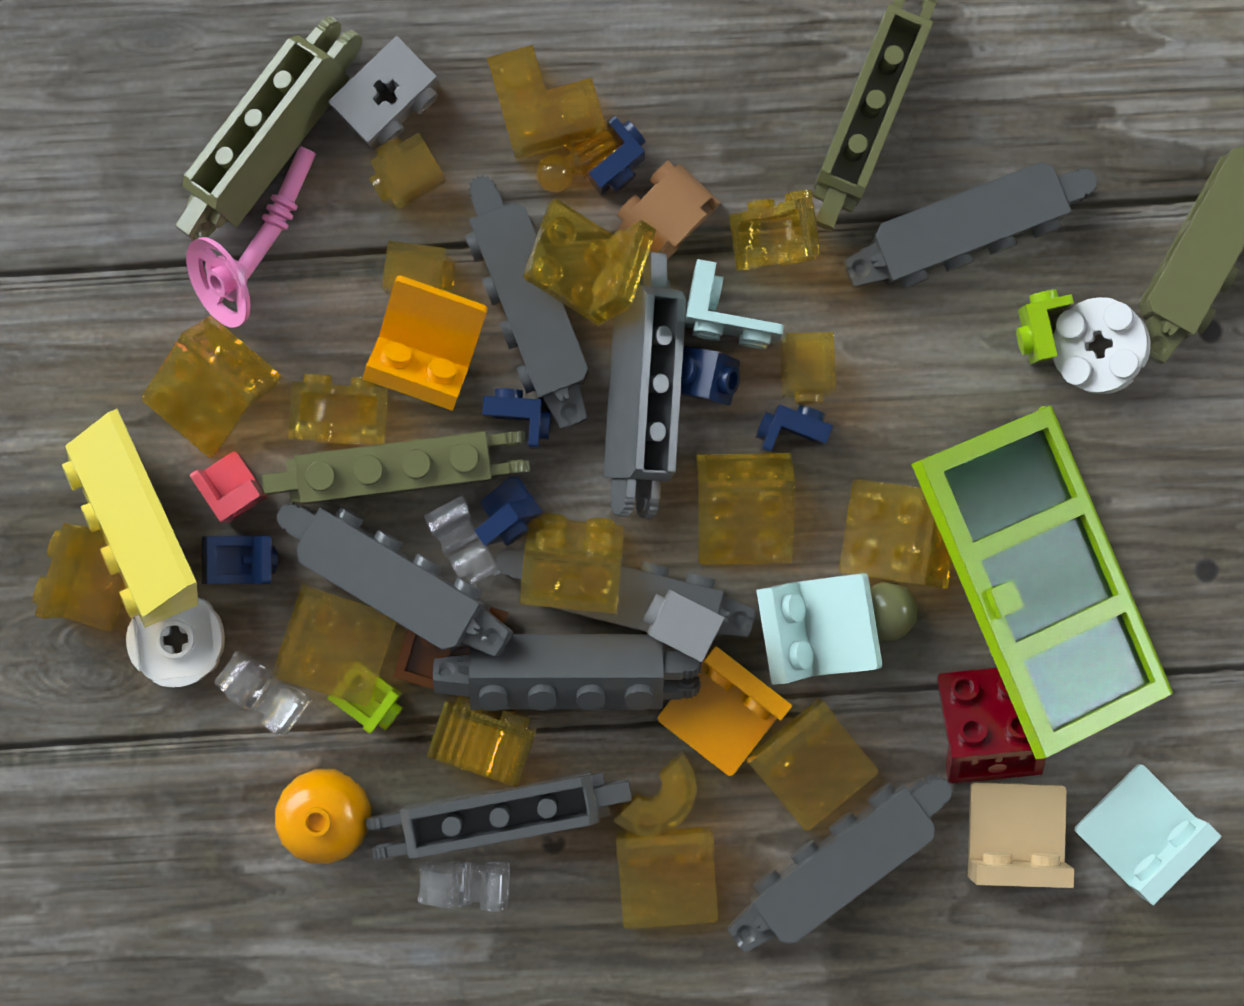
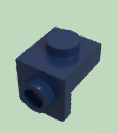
(618, 168)
(709, 375)
(511, 405)
(804, 422)
(509, 511)
(238, 560)

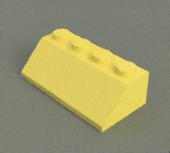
(131, 521)

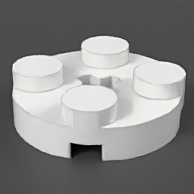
(1121, 362)
(197, 657)

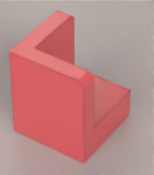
(229, 487)

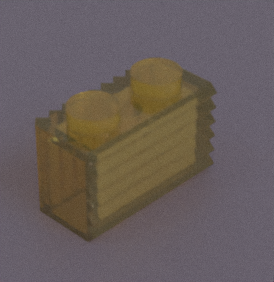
(482, 741)

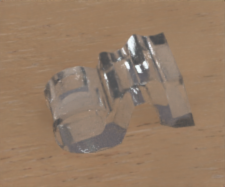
(459, 541)
(258, 690)
(461, 883)

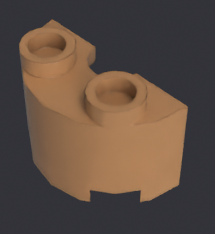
(672, 207)

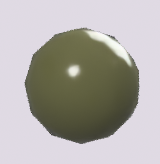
(893, 610)

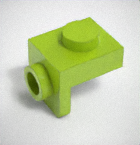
(1035, 333)
(379, 712)

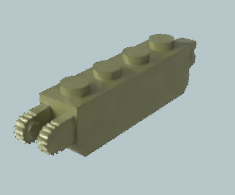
(871, 110)
(266, 128)
(1198, 261)
(394, 468)

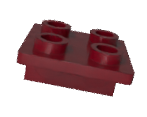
(983, 729)

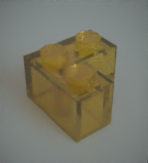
(541, 117)

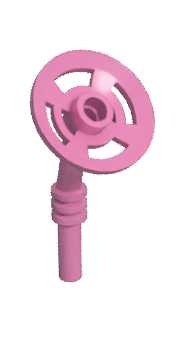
(229, 277)

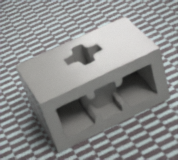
(391, 70)
(682, 624)

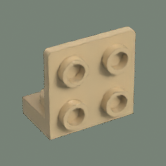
(1018, 835)

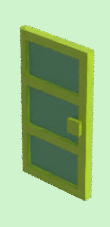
(1042, 581)

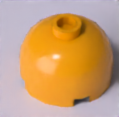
(322, 816)

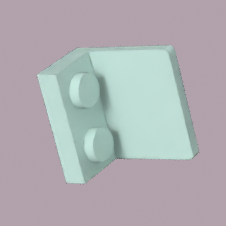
(711, 325)
(819, 628)
(1146, 834)

